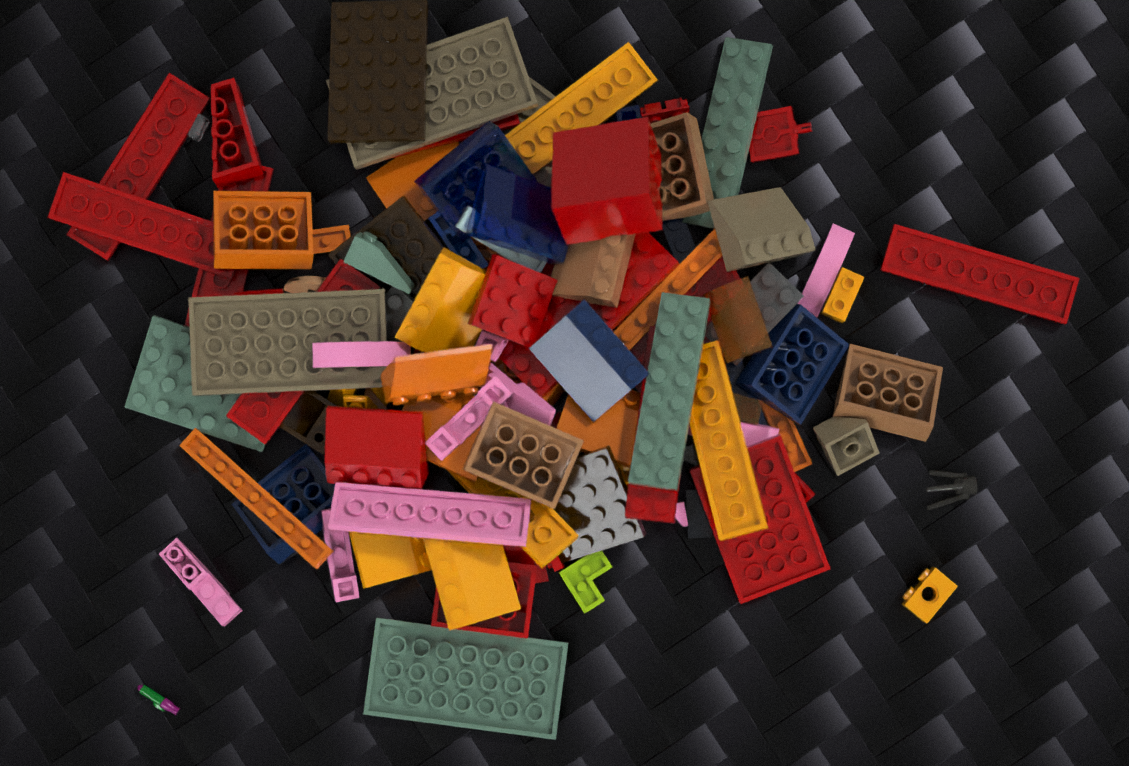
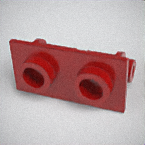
(656, 113)

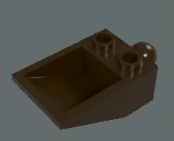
(308, 419)

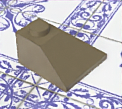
(846, 442)

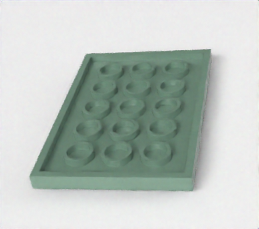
(165, 387)

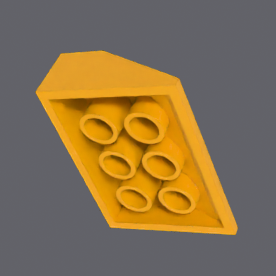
(444, 306)
(388, 557)
(471, 580)

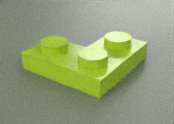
(580, 576)

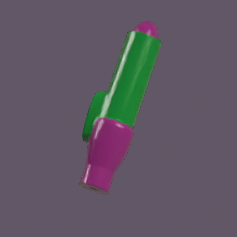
(158, 700)

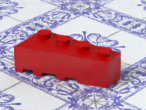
(234, 146)

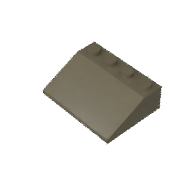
(759, 229)

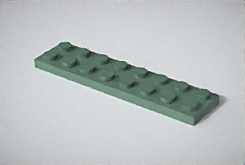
(732, 117)
(669, 391)

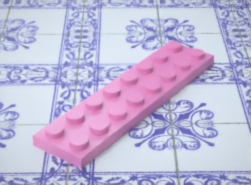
(430, 514)

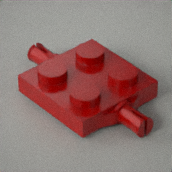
(776, 135)

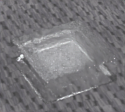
(198, 127)

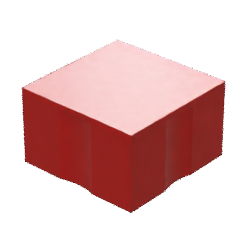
(606, 180)

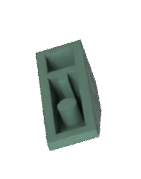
(374, 259)

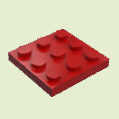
(512, 301)

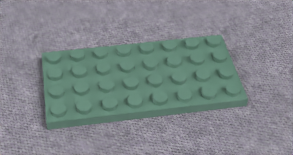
(465, 678)

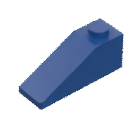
(466, 249)

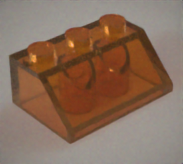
(738, 320)

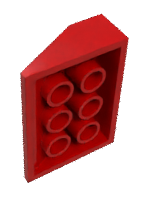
(375, 447)
(509, 624)

